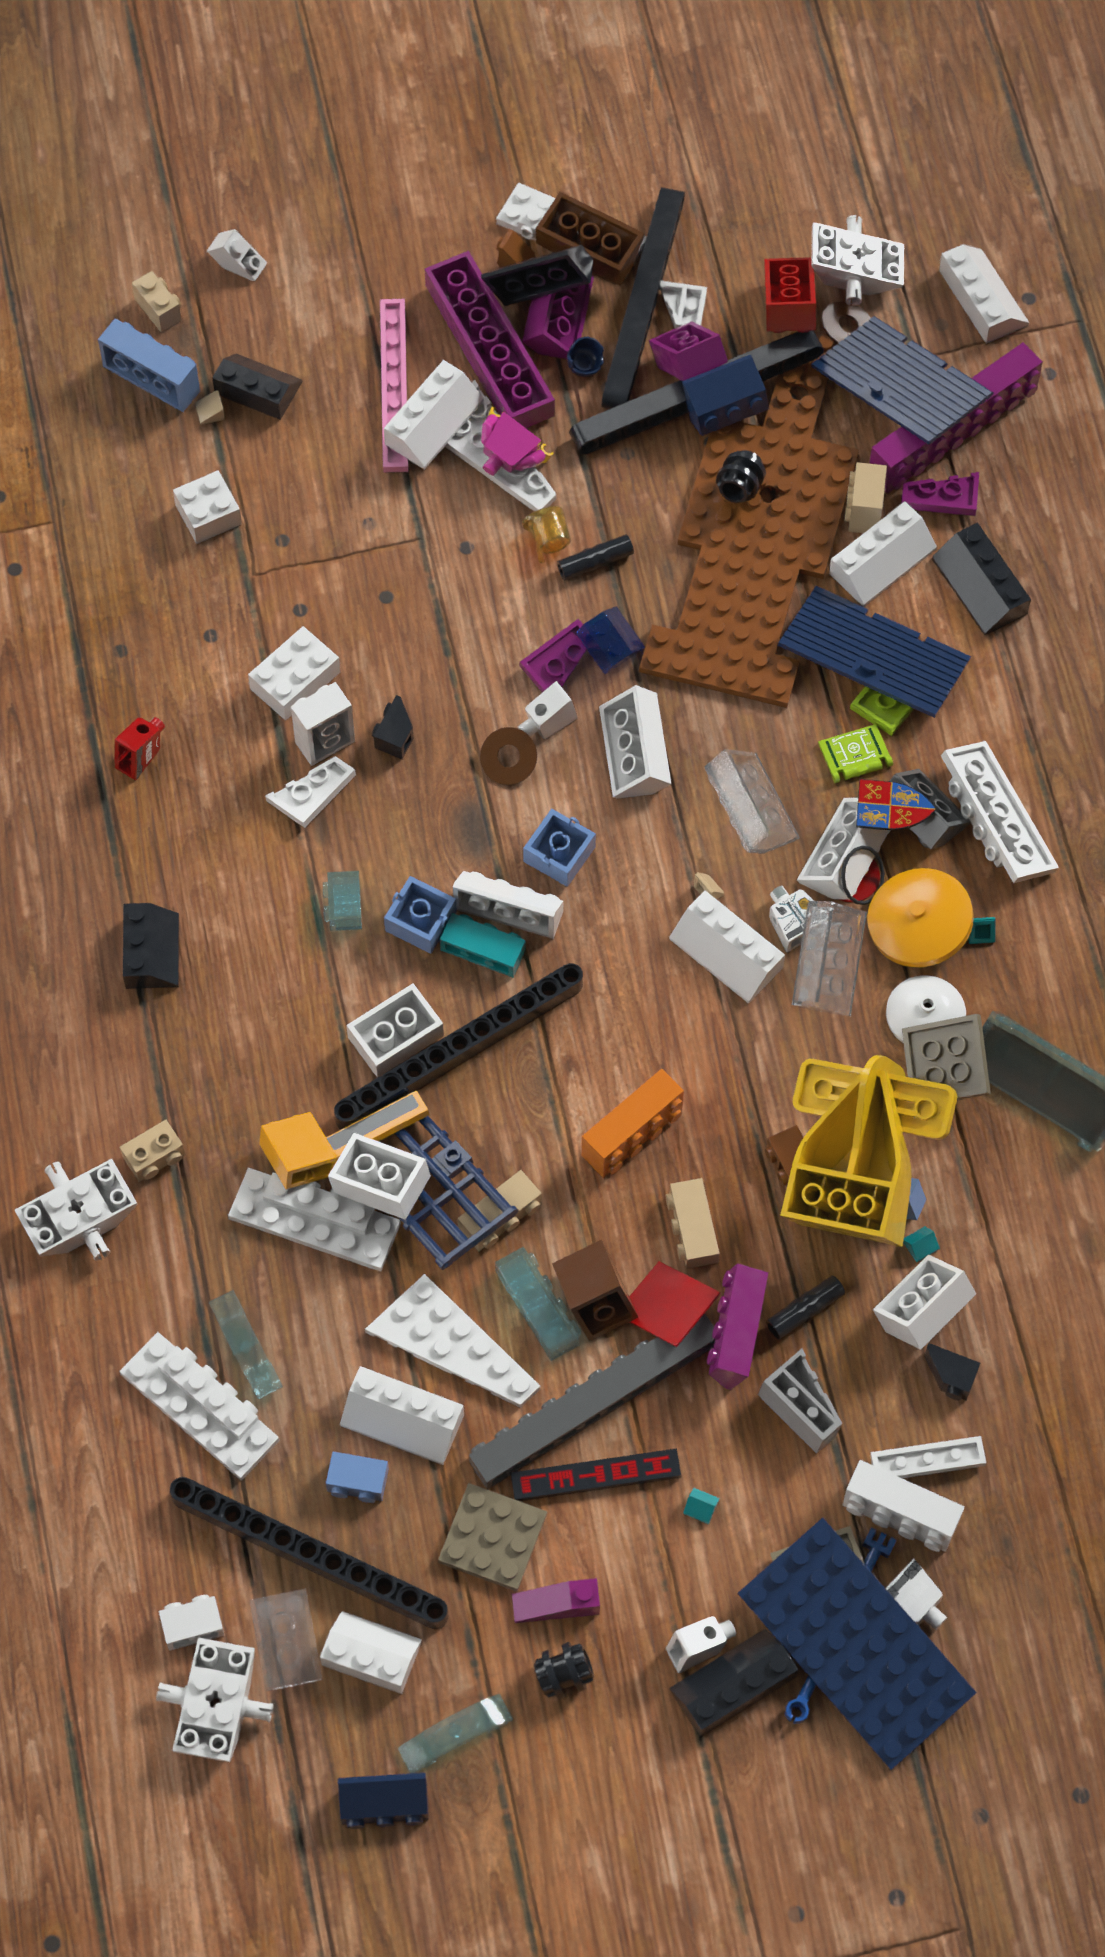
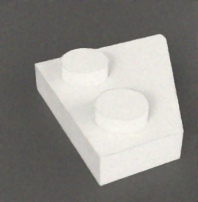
(684, 302)

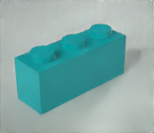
(483, 944)

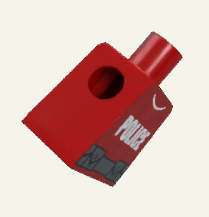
(137, 746)

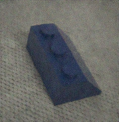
(725, 395)
(383, 1800)

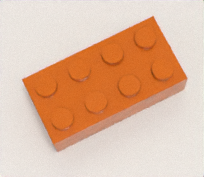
(632, 1123)

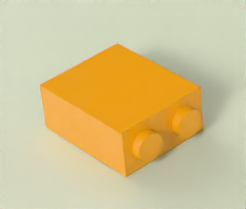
(297, 1150)

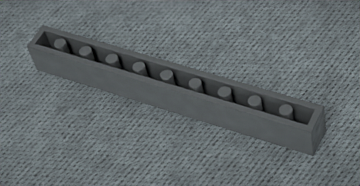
(586, 1403)

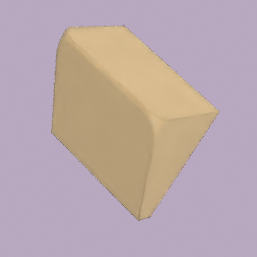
(210, 408)
(704, 882)

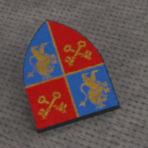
(890, 806)

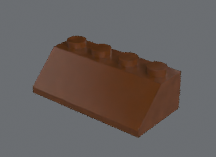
(606, 239)

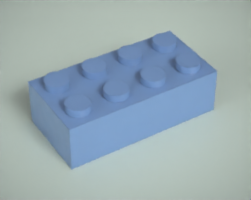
(149, 364)

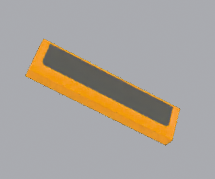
(382, 1122)

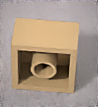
(865, 496)

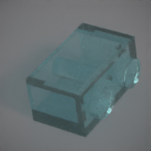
(343, 901)

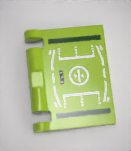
(855, 753)

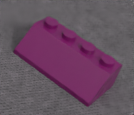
(557, 321)
(737, 1325)

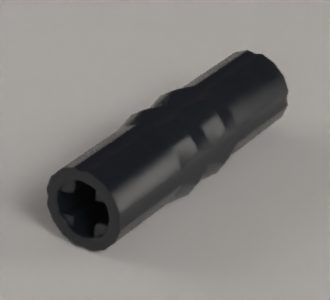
(595, 557)
(805, 1307)

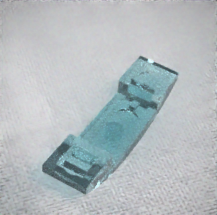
(245, 1345)
(454, 1732)

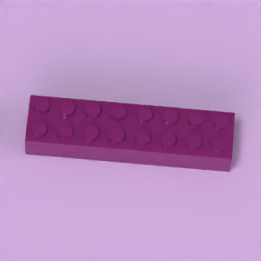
(489, 340)
(1009, 379)

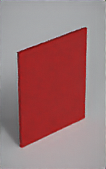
(670, 1303)

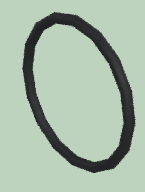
(844, 871)

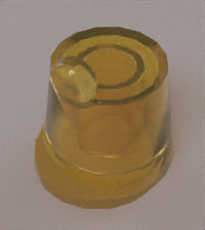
(548, 530)

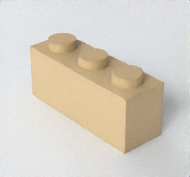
(517, 1192)
(692, 1223)

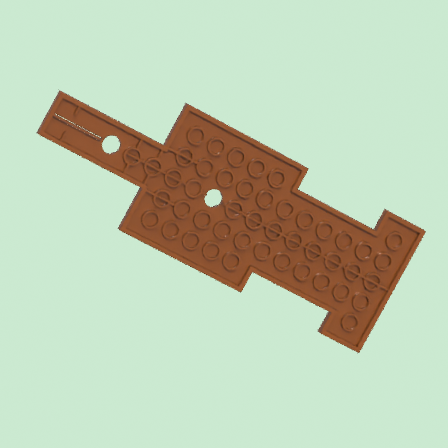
(755, 548)

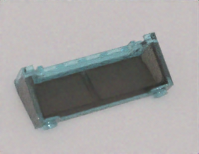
(1046, 1079)

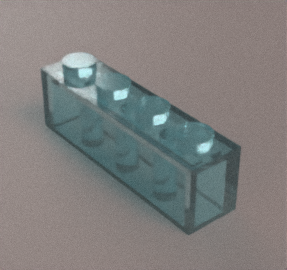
(537, 1303)

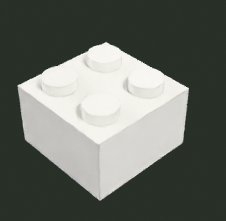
(207, 507)

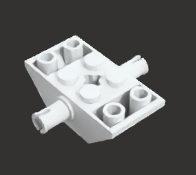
(856, 260)
(52, 1217)
(221, 1673)

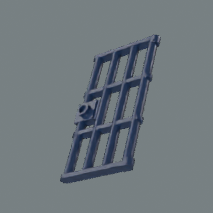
(444, 1167)

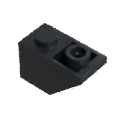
(395, 731)

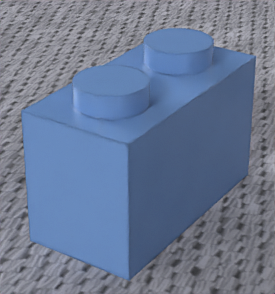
(357, 1477)

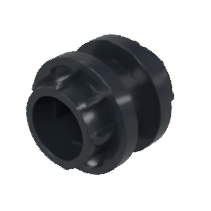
(740, 476)
(564, 1670)

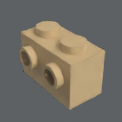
(157, 301)
(152, 1151)

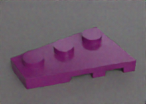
(944, 496)
(555, 658)

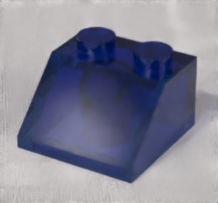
(610, 639)

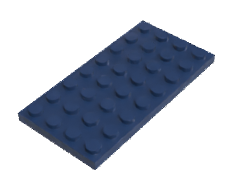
(856, 1643)

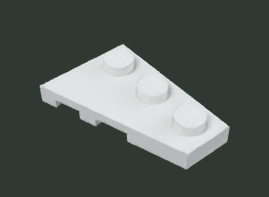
(311, 794)

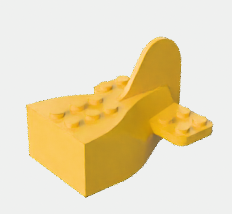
(854, 1160)

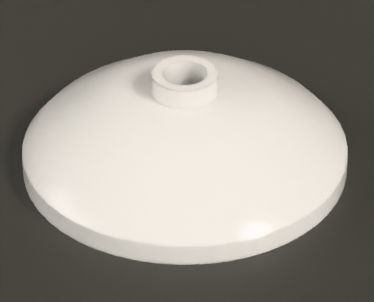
(906, 1003)

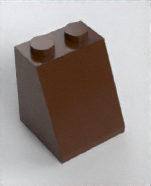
(594, 1290)

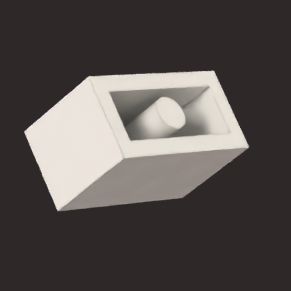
(191, 1621)

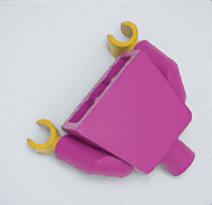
(510, 445)

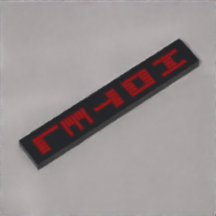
(596, 1475)

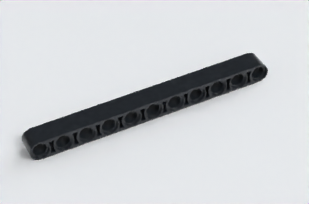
(643, 298)
(671, 402)
(465, 1035)
(301, 1541)

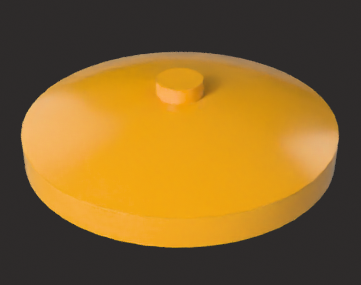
(920, 917)

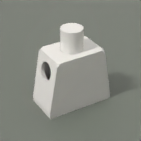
(549, 712)
(698, 1642)

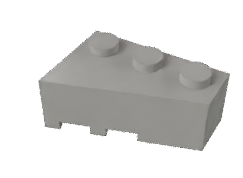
(801, 1402)

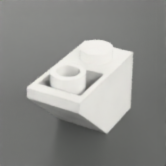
(237, 255)

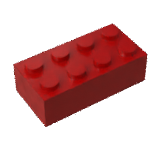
(790, 294)

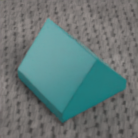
(983, 930)
(921, 1243)
(701, 1505)

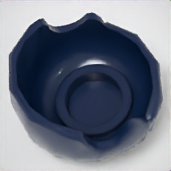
(585, 356)

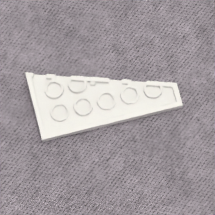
(525, 485)
(447, 1338)

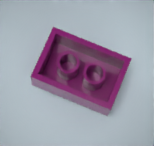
(688, 351)

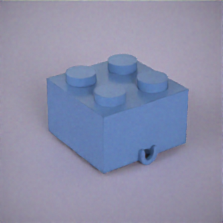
(559, 847)
(419, 914)

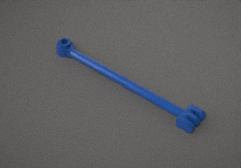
(875, 1551)

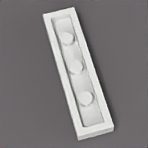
(931, 1457)

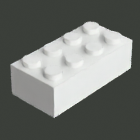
(902, 1506)

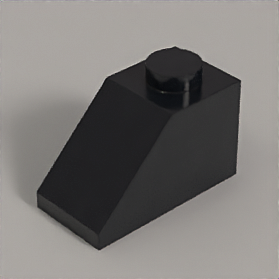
(951, 1371)

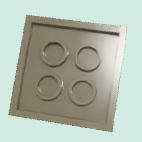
(949, 1054)
(492, 1537)

